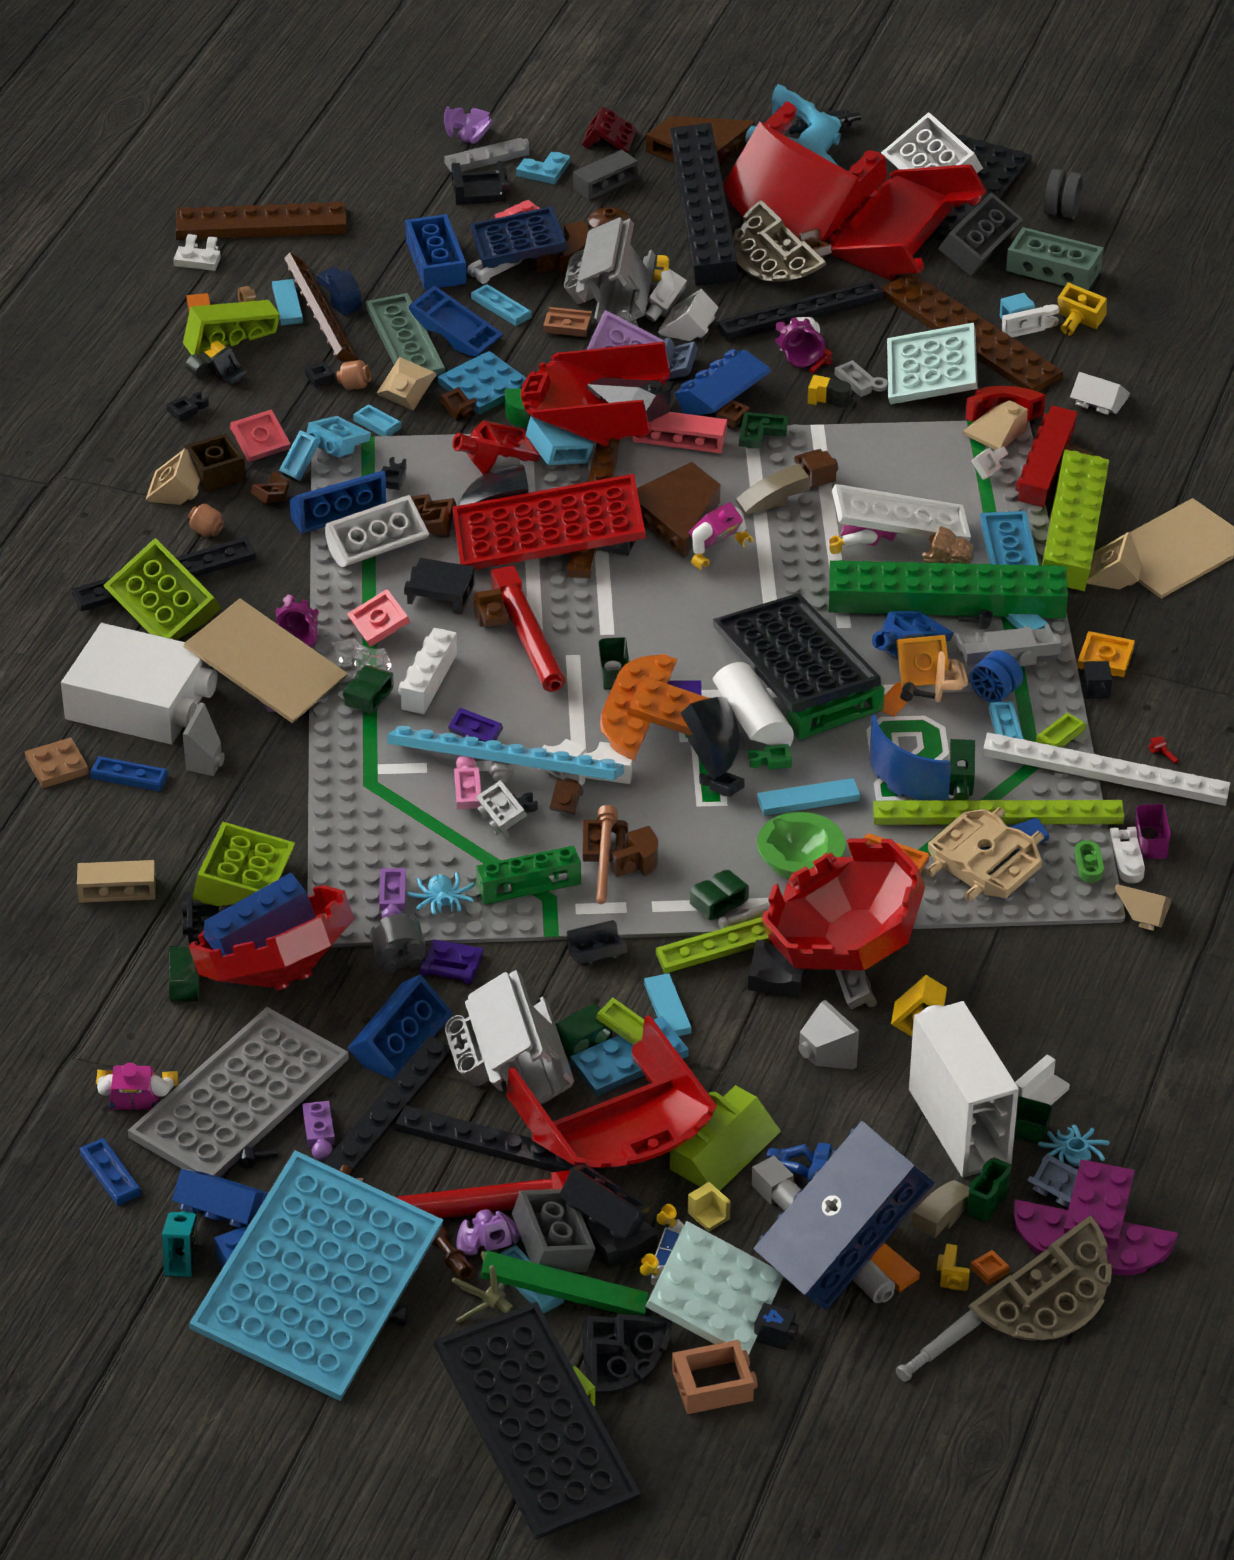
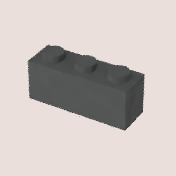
(605, 174)

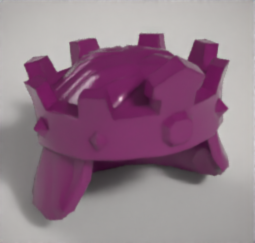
(800, 342)
(299, 620)

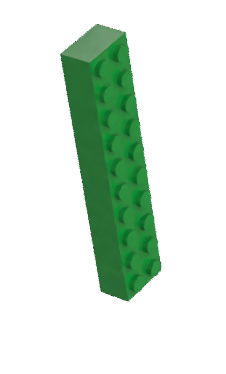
(947, 588)

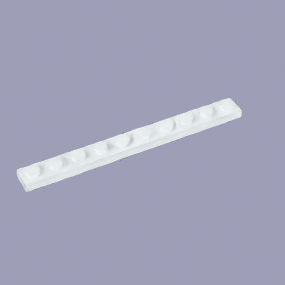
(1106, 769)

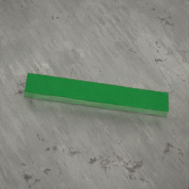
(565, 1285)

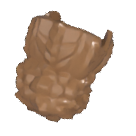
(948, 548)

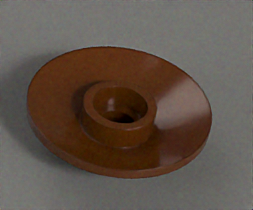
(606, 215)

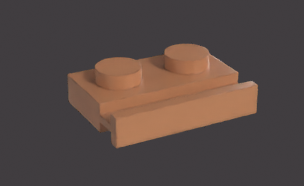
(567, 322)

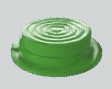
(797, 841)

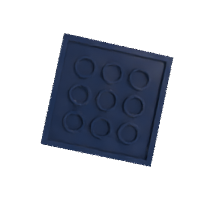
(518, 237)

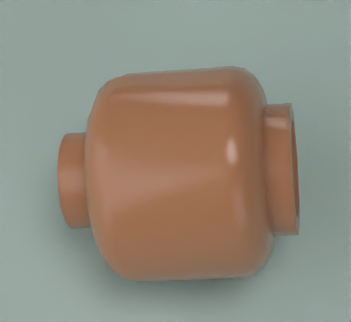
(354, 375)
(205, 520)

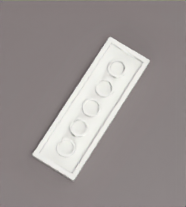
(898, 512)

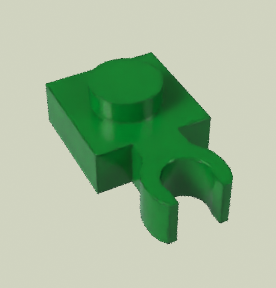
(773, 756)

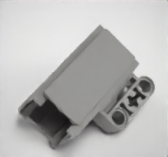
(611, 271)
(506, 1034)

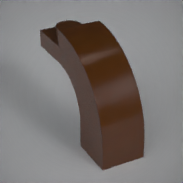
(575, 237)

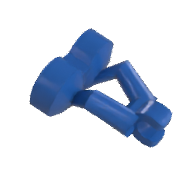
(820, 1157)

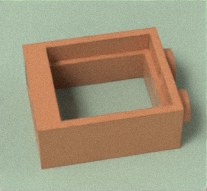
(715, 1395)

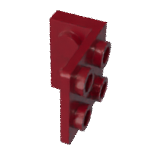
(611, 128)

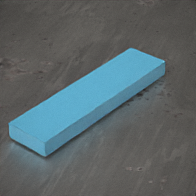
(808, 796)

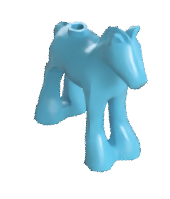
(822, 127)

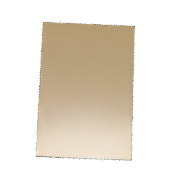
(1182, 547)
(265, 660)

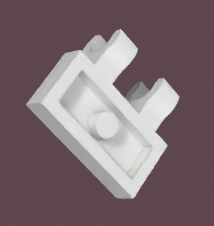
(197, 258)

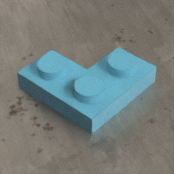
(546, 171)

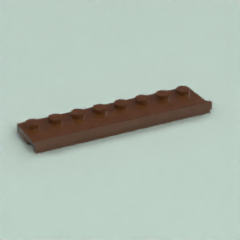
(261, 220)

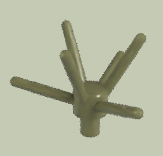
(492, 1297)

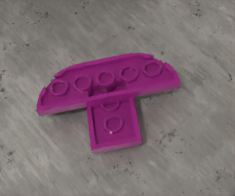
(1103, 1194)

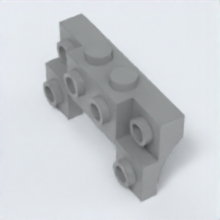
(1020, 643)

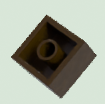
(217, 462)

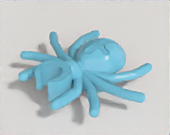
(442, 893)
(1073, 1147)

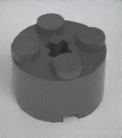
(398, 943)

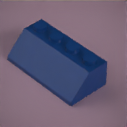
(720, 382)
(330, 503)
(260, 916)
(400, 1027)

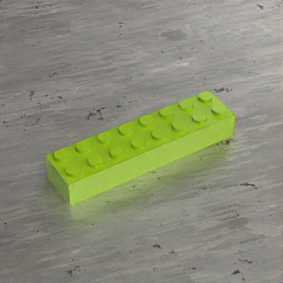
(1076, 516)

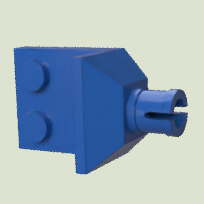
(906, 625)

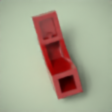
(992, 396)

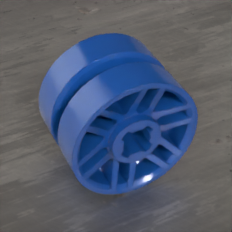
(996, 676)

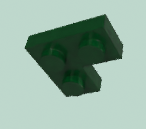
(757, 425)

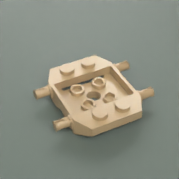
(960, 854)

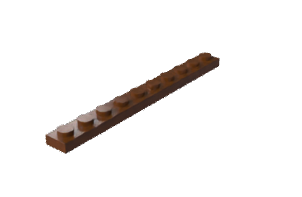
(602, 467)

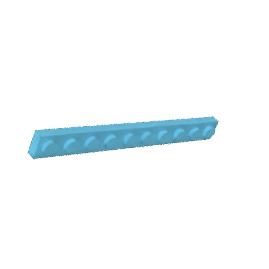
(511, 754)

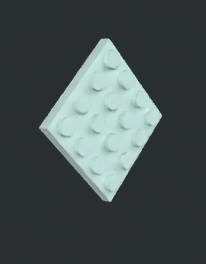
(932, 363)
(713, 1288)

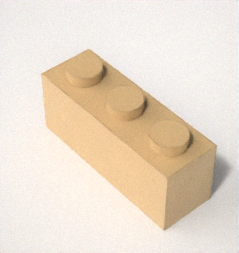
(116, 881)

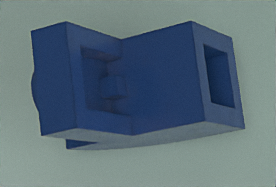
(342, 288)

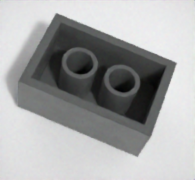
(553, 1231)

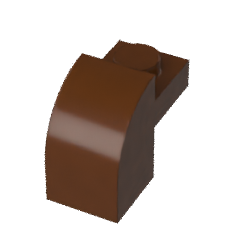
(490, 608)
(639, 854)

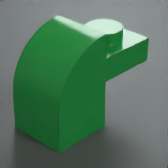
(514, 408)

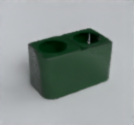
(612, 650)
(182, 975)
(582, 1030)
(1037, 1120)

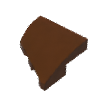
(435, 514)

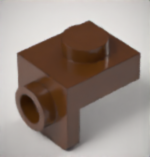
(813, 239)
(458, 404)
(273, 491)
(566, 796)

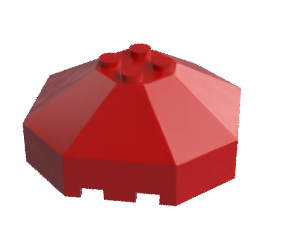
(846, 908)
(287, 954)

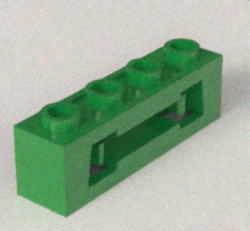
(835, 712)
(528, 874)

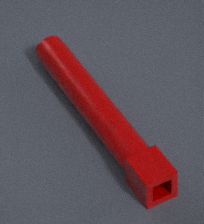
(528, 628)
(472, 1200)

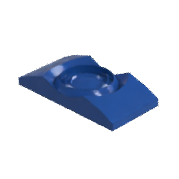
(454, 322)

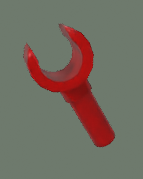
(825, 359)
(1159, 744)

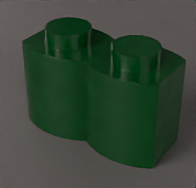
(368, 689)
(719, 894)
(989, 1189)

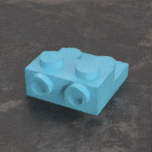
(337, 435)

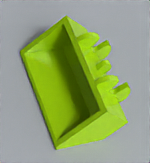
(727, 1141)

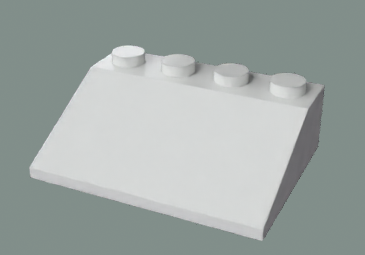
(929, 145)

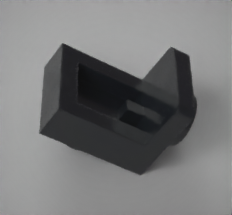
(228, 366)

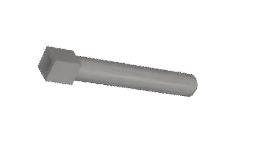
(778, 1187)

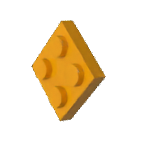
(1107, 648)
(920, 658)

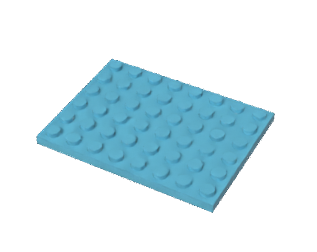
(316, 1275)

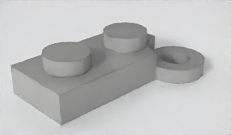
(859, 379)

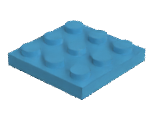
(484, 379)

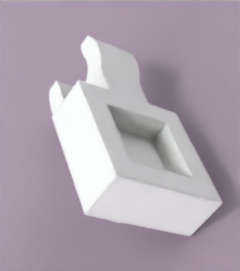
(988, 461)

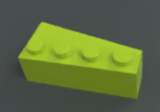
(228, 324)

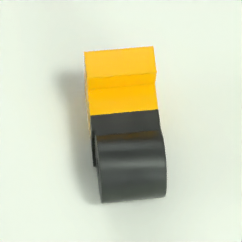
(201, 365)
(829, 391)

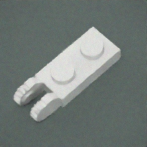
(1030, 320)

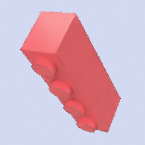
(687, 432)

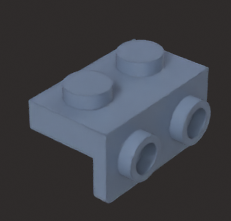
(680, 358)
(1055, 1178)

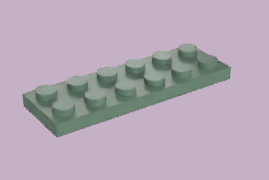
(403, 333)

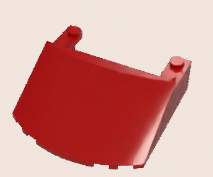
(798, 182)
(902, 216)
(561, 394)
(628, 1126)

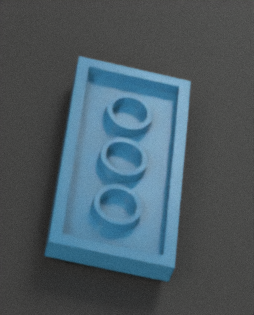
(1008, 538)
(611, 1062)

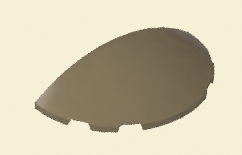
(770, 249)
(1054, 1290)

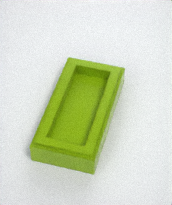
(1062, 731)
(622, 1021)

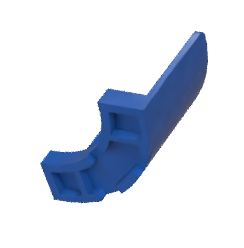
(905, 771)

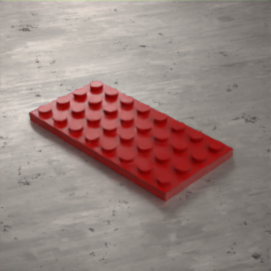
(548, 522)

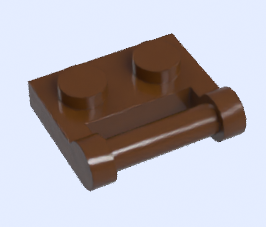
(592, 839)

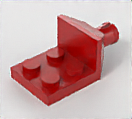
(495, 439)

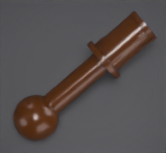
(455, 1258)

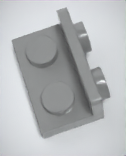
(500, 808)

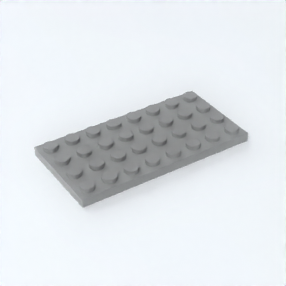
(238, 1094)

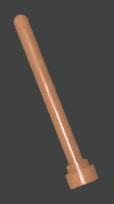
(607, 818)

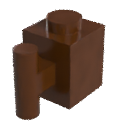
(818, 466)

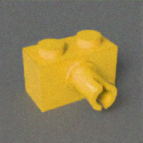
(1080, 307)
(915, 1000)

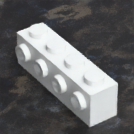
(428, 670)

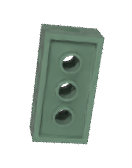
(1054, 252)

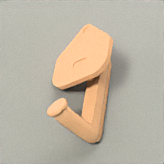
(951, 680)

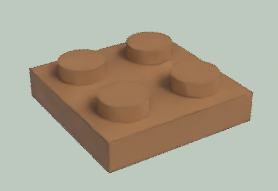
(56, 762)

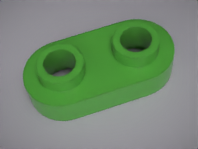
(1089, 861)

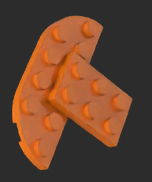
(643, 698)

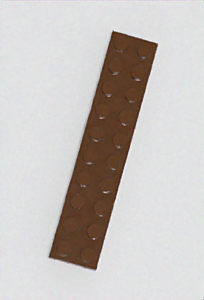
(993, 345)

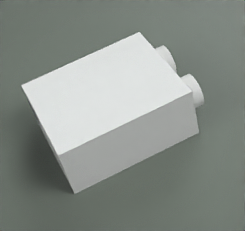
(136, 684)
(962, 1087)

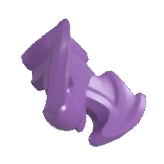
(471, 126)
(488, 1231)

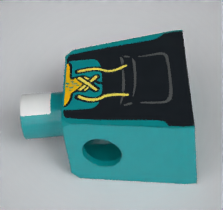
(178, 1232)

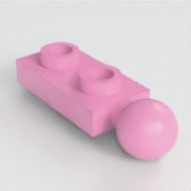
(467, 783)

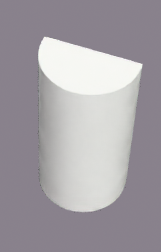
(375, 531)
(753, 704)

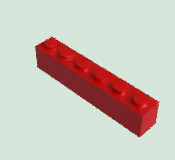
(1046, 456)

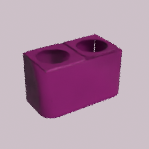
(1149, 817)

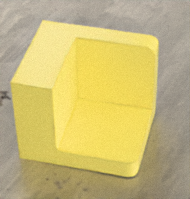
(709, 1206)

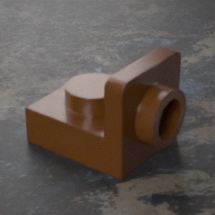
(733, 413)

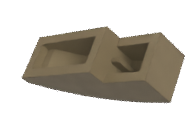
(774, 490)
(941, 1208)

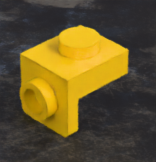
(952, 1276)

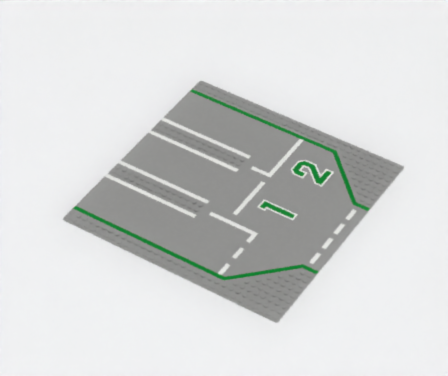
(398, 804)

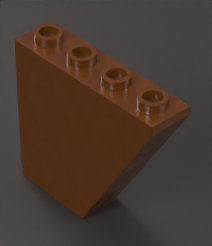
(728, 136)
(677, 504)

